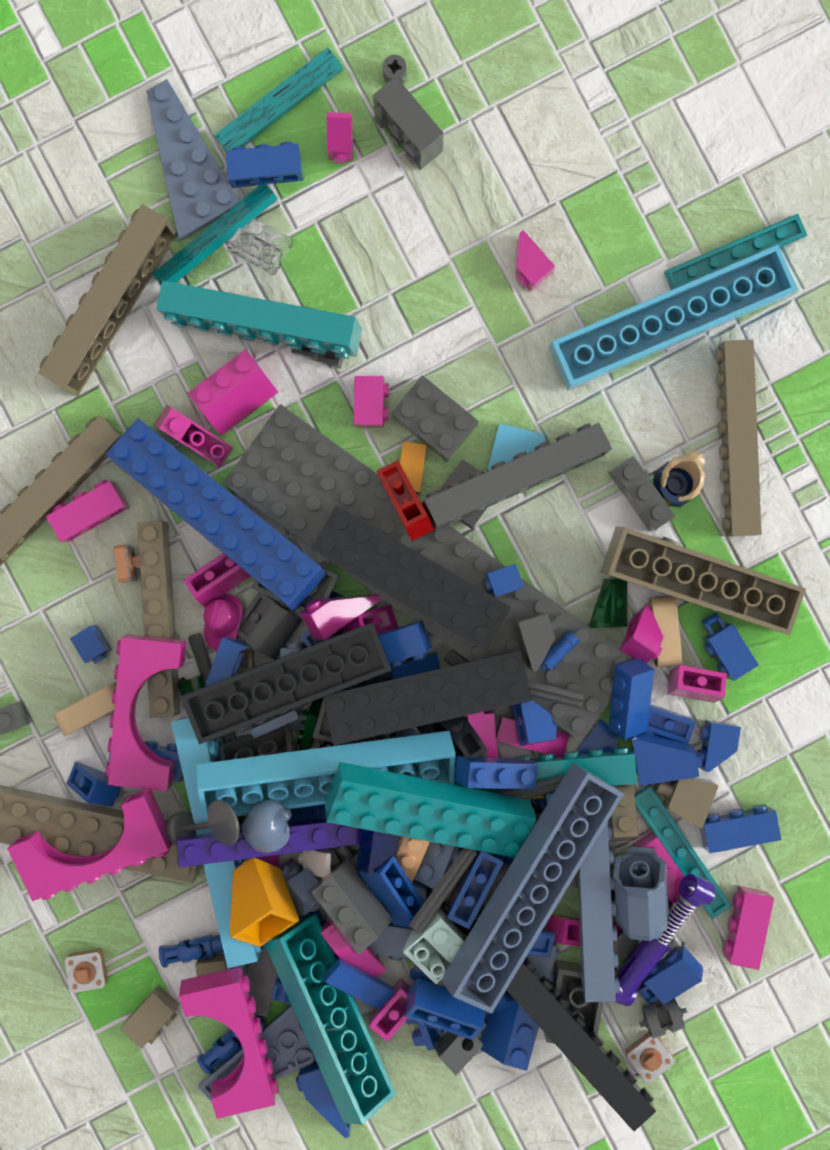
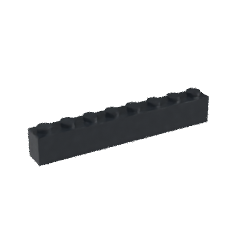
(581, 1046)

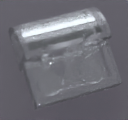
(260, 246)

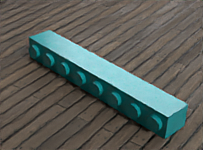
(613, 767)

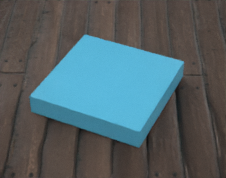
(512, 441)

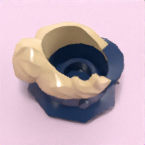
(680, 478)

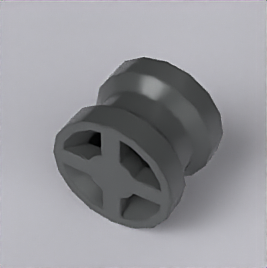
(399, 70)

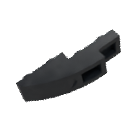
(463, 736)

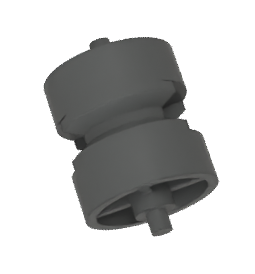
(662, 1018)

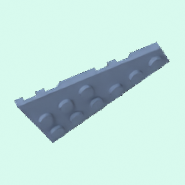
(192, 175)

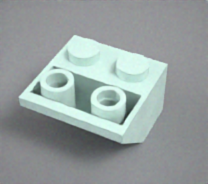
(435, 946)

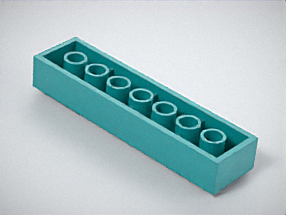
(259, 319)
(428, 810)
(330, 1022)

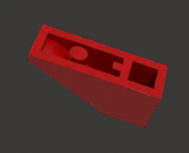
(405, 500)

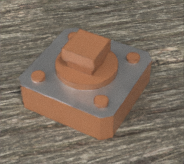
(126, 563)
(86, 971)
(649, 1057)

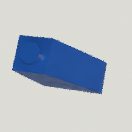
(664, 759)

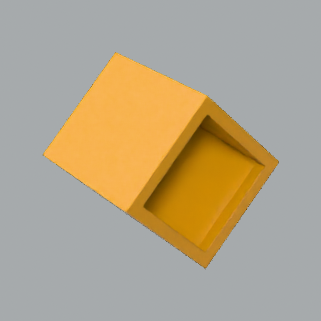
(260, 903)

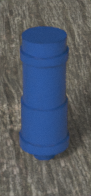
(559, 650)

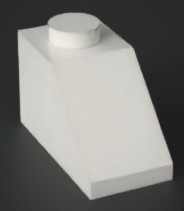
(319, 861)

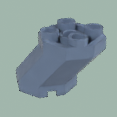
(641, 894)

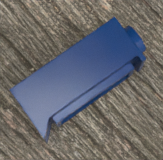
(227, 660)

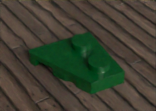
(610, 605)
(309, 719)

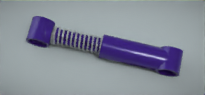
(694, 892)

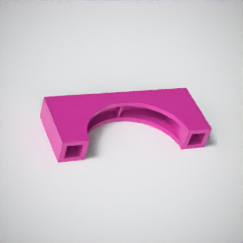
(131, 760)
(50, 870)
(226, 999)

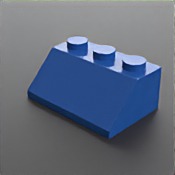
(510, 1036)

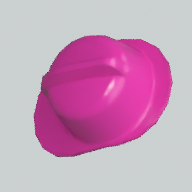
(222, 620)

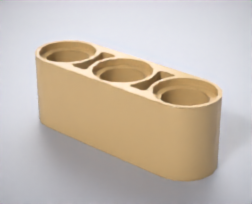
(666, 615)
(86, 710)

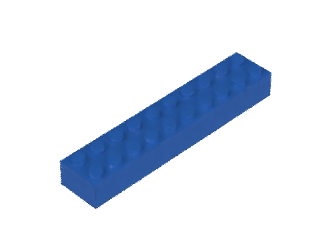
(216, 514)

